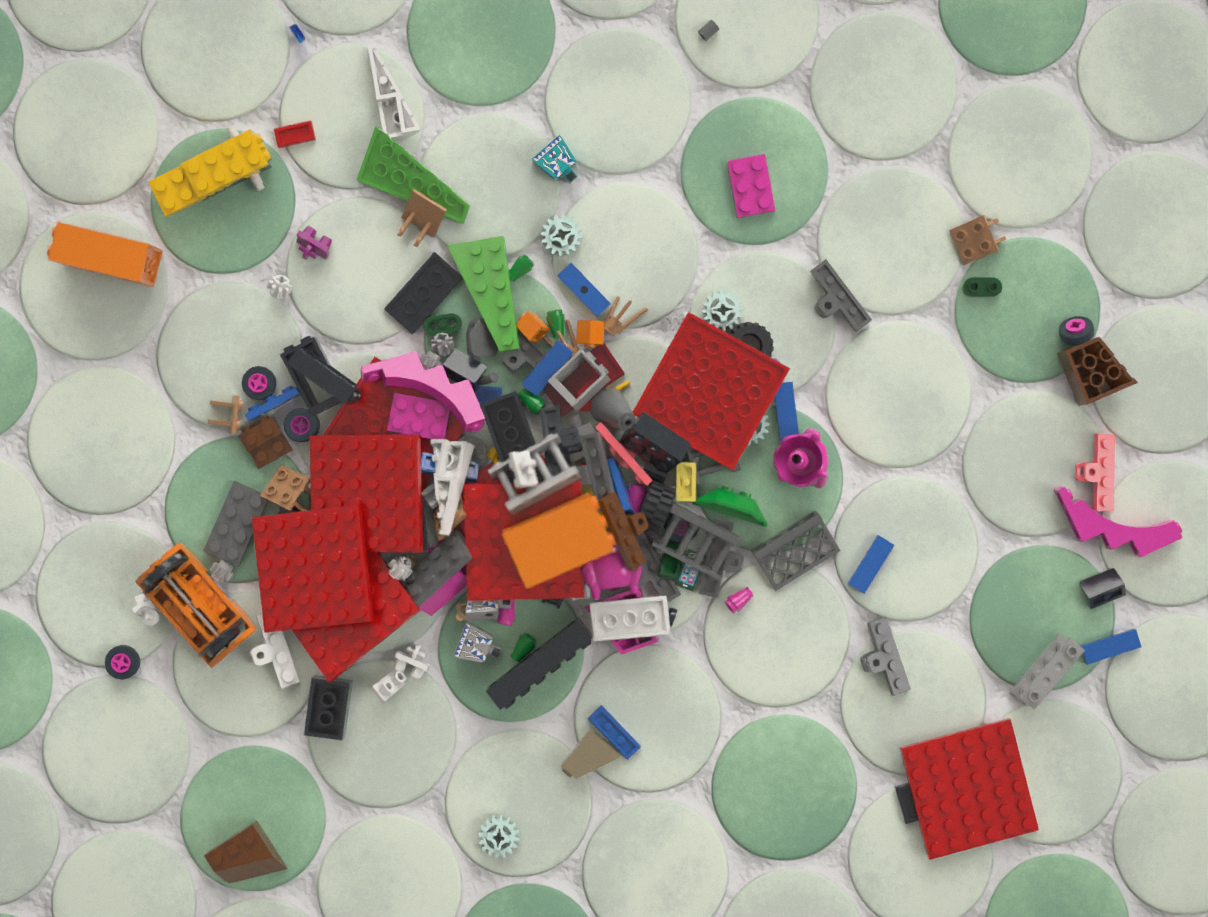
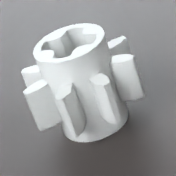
(279, 286)
(400, 568)

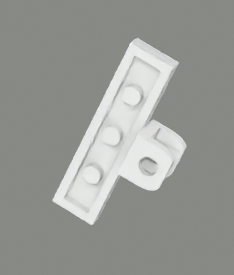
(277, 652)

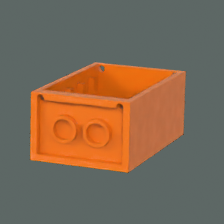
(104, 254)
(559, 539)

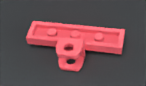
(623, 456)
(1100, 472)

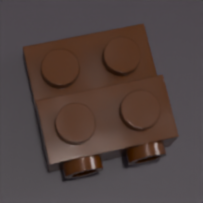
(265, 441)

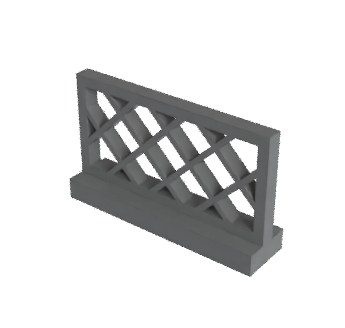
(787, 536)

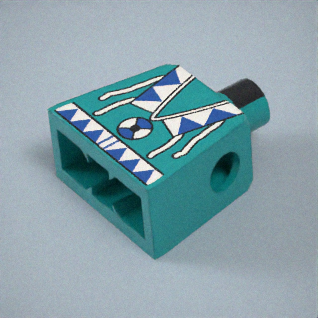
(556, 160)

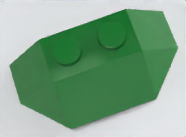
(732, 504)

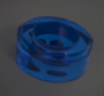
(297, 33)

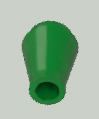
(521, 267)
(556, 322)
(531, 401)
(524, 645)

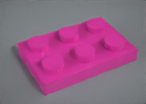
(751, 186)
(418, 416)

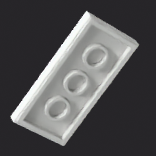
(630, 618)

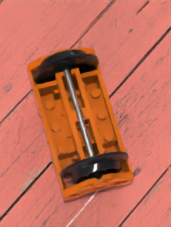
(184, 592)

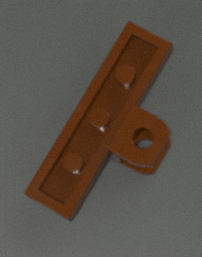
(624, 530)

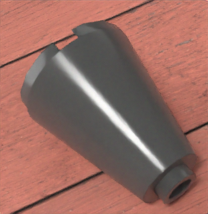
(612, 409)

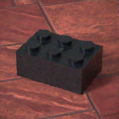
(655, 443)
(328, 708)

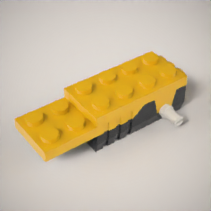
(213, 172)

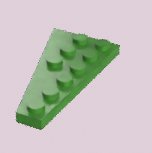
(397, 172)
(488, 279)

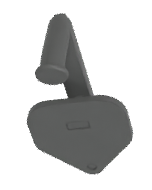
(481, 344)

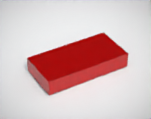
(294, 134)

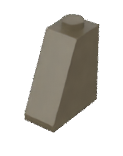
(589, 755)

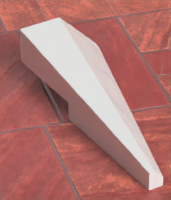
(394, 113)
(451, 467)

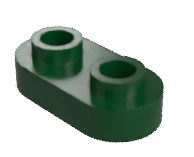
(983, 287)
(442, 324)

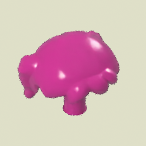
(802, 460)
(610, 573)

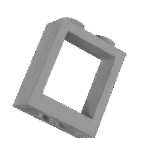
(568, 368)

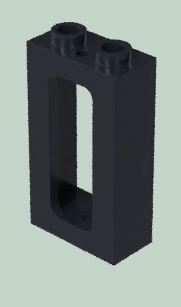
(325, 376)
(300, 381)

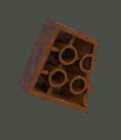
(1093, 371)
(245, 855)

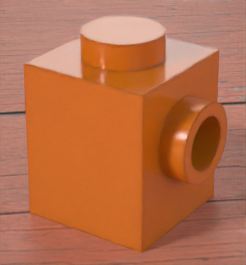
(532, 326)
(590, 333)

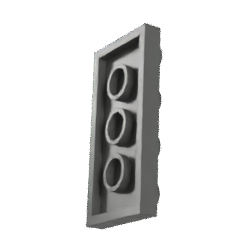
(234, 524)
(438, 567)

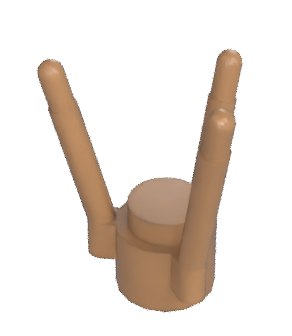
(613, 325)
(574, 348)

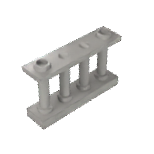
(551, 483)
(1047, 671)

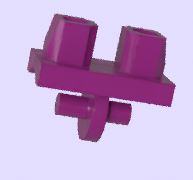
(311, 246)

